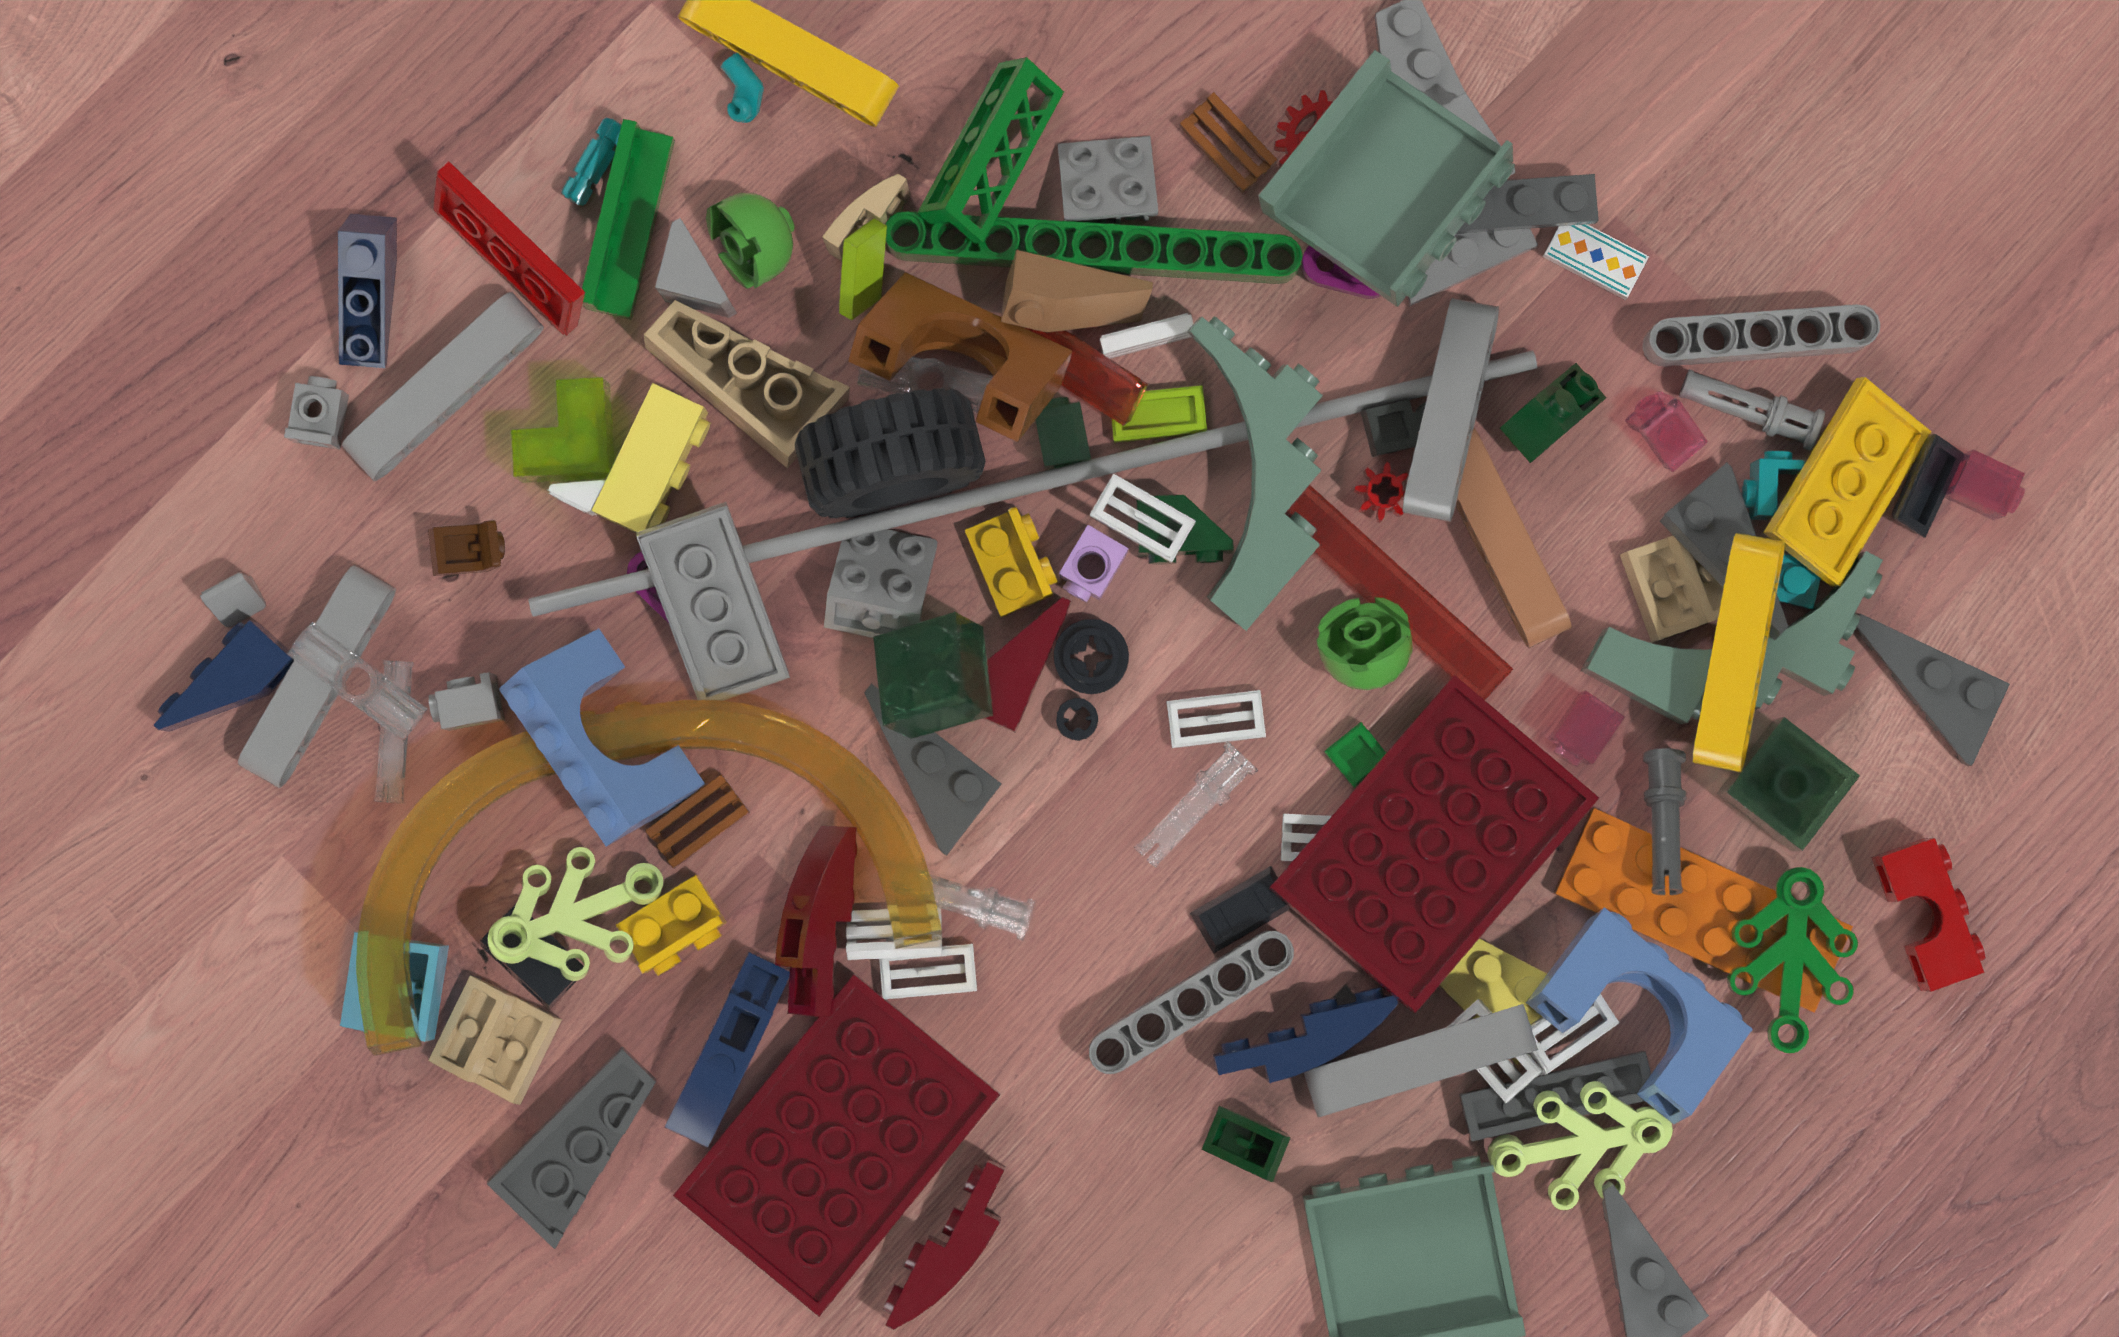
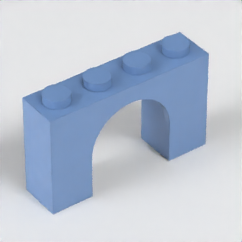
(610, 794)
(1701, 1028)

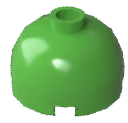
(754, 236)
(1365, 643)

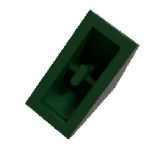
(1246, 1143)

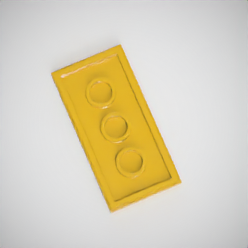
(1847, 481)

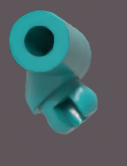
(747, 92)

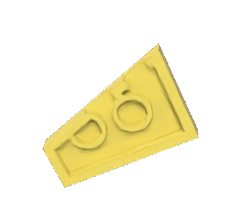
(1495, 979)

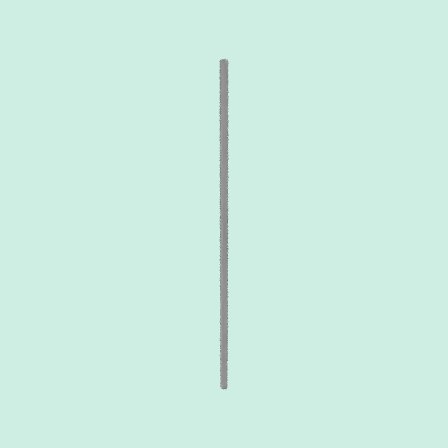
(1022, 486)

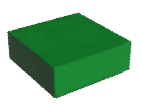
(1355, 754)

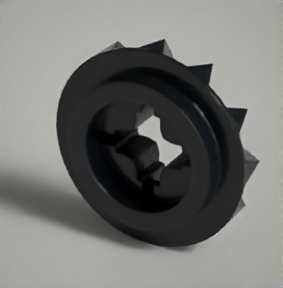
(1075, 641)

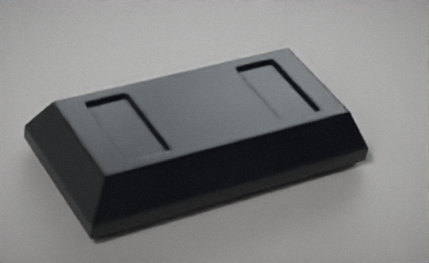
(1927, 484)
(1239, 910)

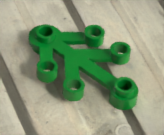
(1794, 951)

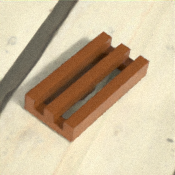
(1201, 113)
(665, 845)

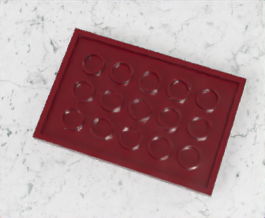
(1434, 844)
(836, 1145)

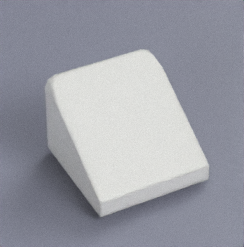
(578, 494)

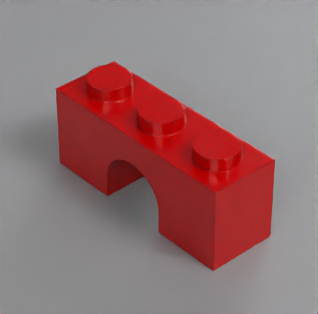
(1948, 949)

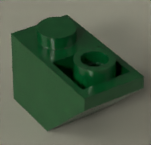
(1553, 412)
(1204, 540)

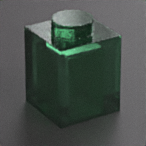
(1062, 434)

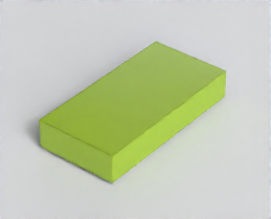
(862, 269)
(1165, 415)

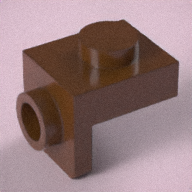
(466, 548)

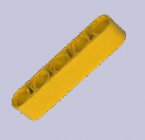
(793, 55)
(1738, 652)

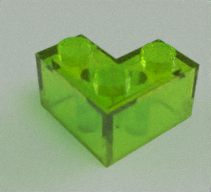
(578, 446)

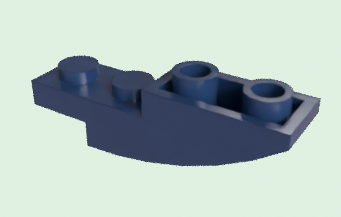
(1327, 1034)
(728, 1050)

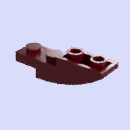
(815, 901)
(940, 1264)

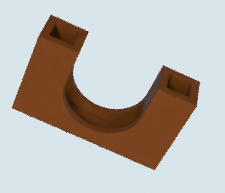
(925, 317)

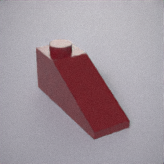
(1019, 664)

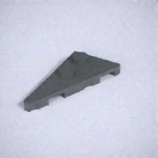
(1707, 525)
(1951, 693)
(942, 779)
(1649, 1288)

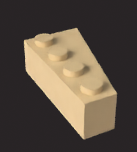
(744, 378)

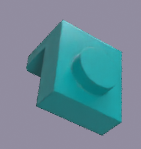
(1762, 488)

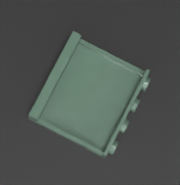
(1386, 181)
(1414, 1255)

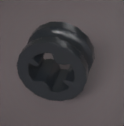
(1076, 704)

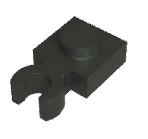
(1392, 427)

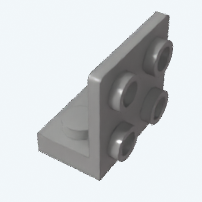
(879, 582)

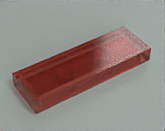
(1099, 378)

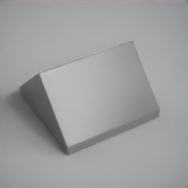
(687, 276)

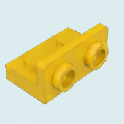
(1010, 561)
(673, 924)

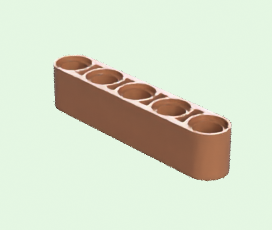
(1508, 550)

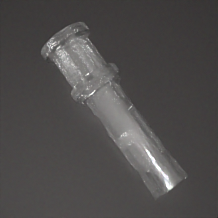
(1211, 788)
(984, 906)

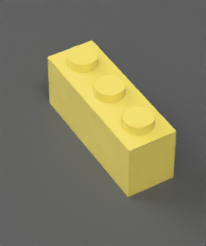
(652, 460)

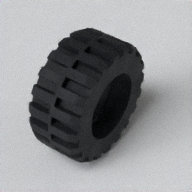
(889, 453)

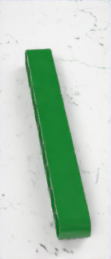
(1116, 239)

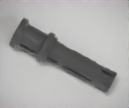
(1665, 798)

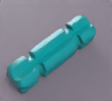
(592, 162)

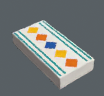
(1596, 258)

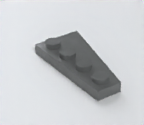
(563, 1159)

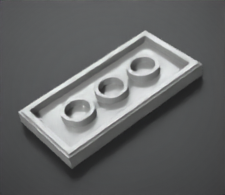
(713, 604)

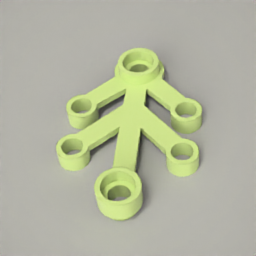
(569, 917)
(1587, 1143)

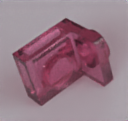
(1667, 429)

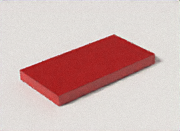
(507, 249)

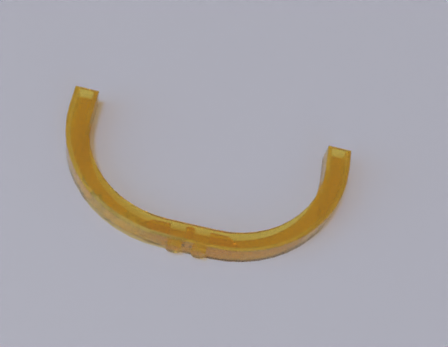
(620, 735)

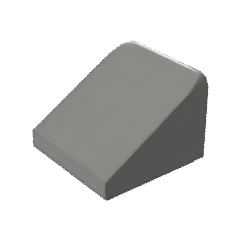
(234, 599)

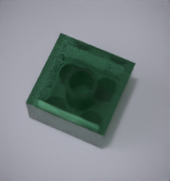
(933, 675)
(1788, 784)

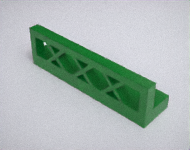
(977, 145)
(626, 220)

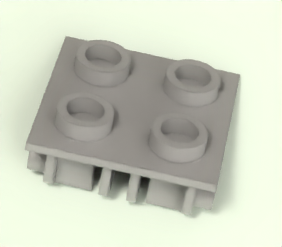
(1108, 180)

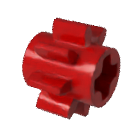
(1372, 500)

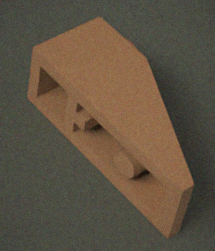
(1069, 296)

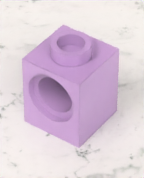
(1097, 544)

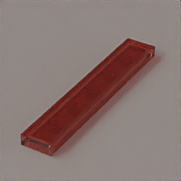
(1377, 575)

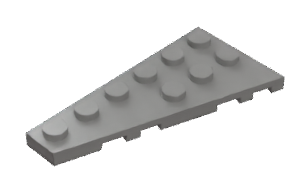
(1420, 59)

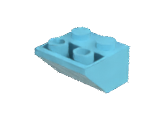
(427, 980)

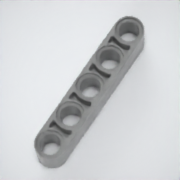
(1782, 327)
(442, 386)
(1451, 410)
(302, 697)
(1214, 1000)
(1421, 1060)

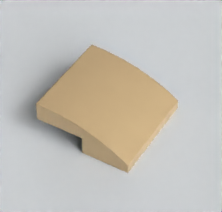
(877, 202)
(1671, 588)
(495, 1040)

